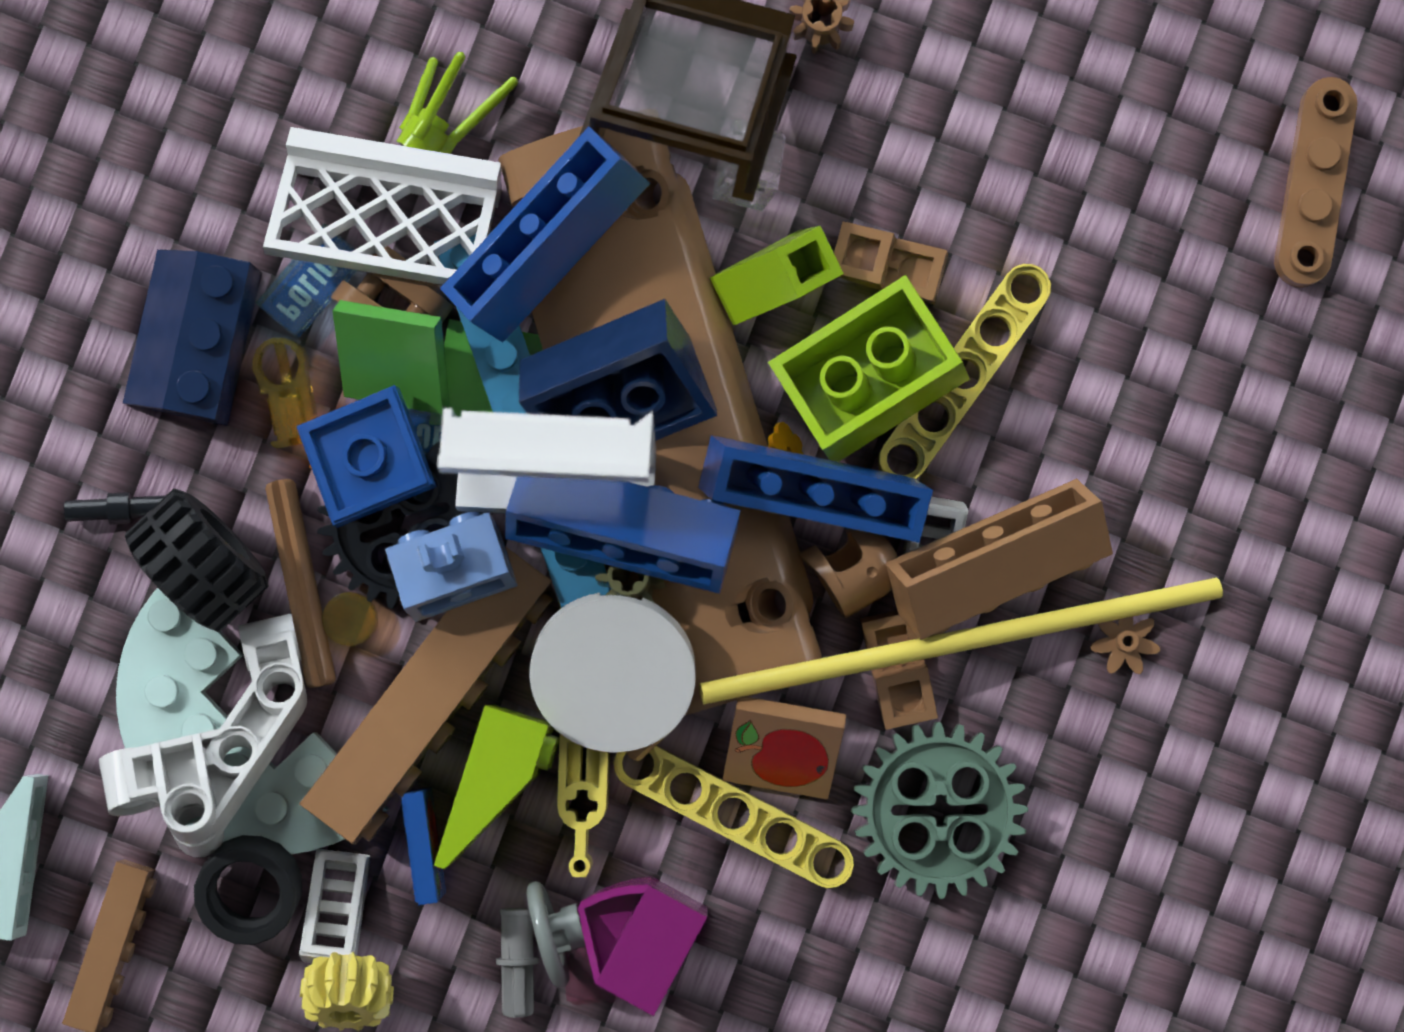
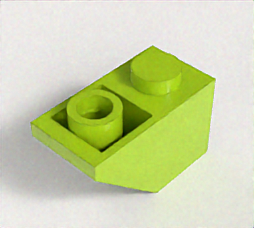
(776, 274)

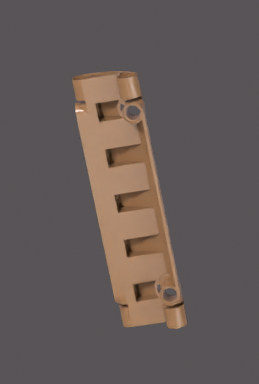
(637, 262)

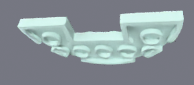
(164, 697)

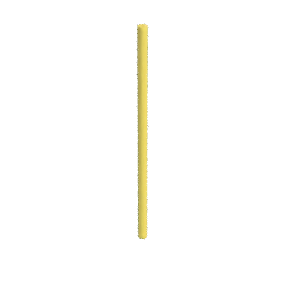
(959, 641)

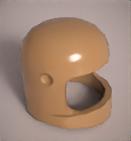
(855, 572)

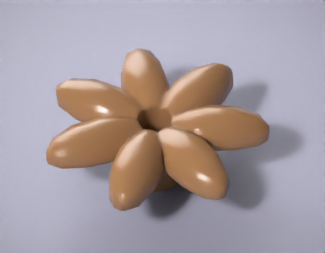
(1118, 650)

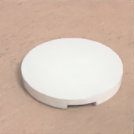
(612, 672)

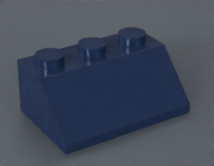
(193, 335)
(622, 373)

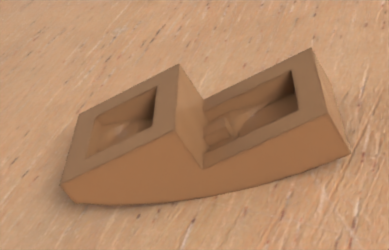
(880, 258)
(901, 689)

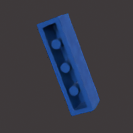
(544, 235)
(814, 489)
(626, 527)

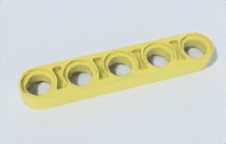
(983, 356)
(753, 832)

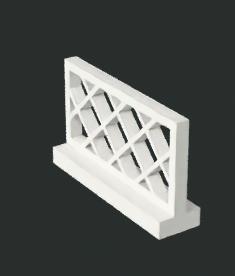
(382, 167)

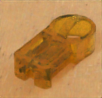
(294, 399)

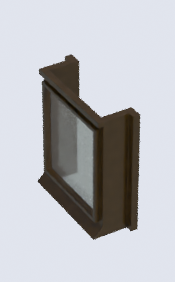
(698, 80)

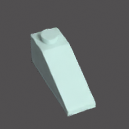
(19, 846)

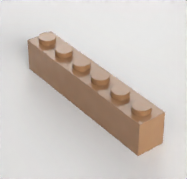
(421, 703)

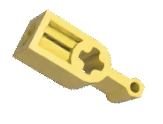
(569, 785)

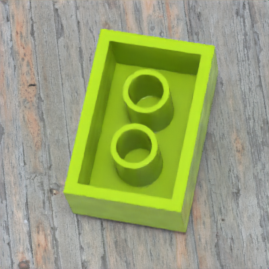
(869, 369)

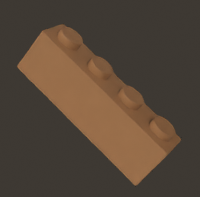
(999, 558)

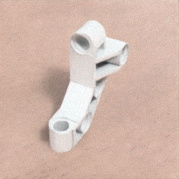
(190, 772)

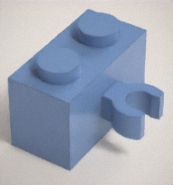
(450, 565)

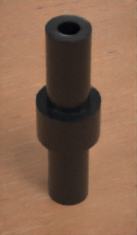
(116, 508)

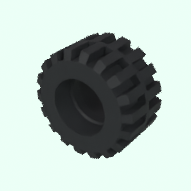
(196, 560)

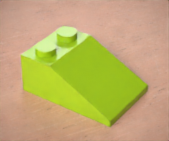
(500, 766)

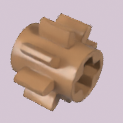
(817, 32)

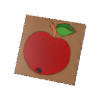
(784, 747)

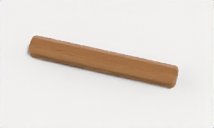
(300, 583)

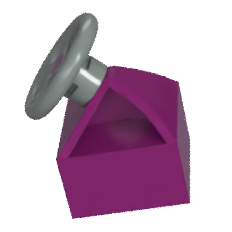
(631, 932)

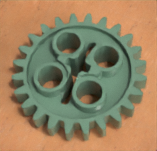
(939, 859)

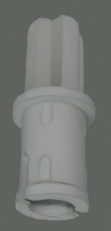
(517, 962)

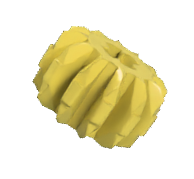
(346, 991)

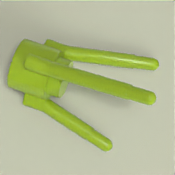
(425, 129)

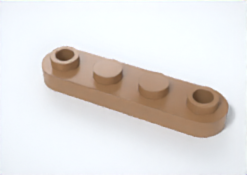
(1315, 182)

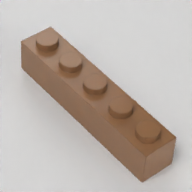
(110, 947)

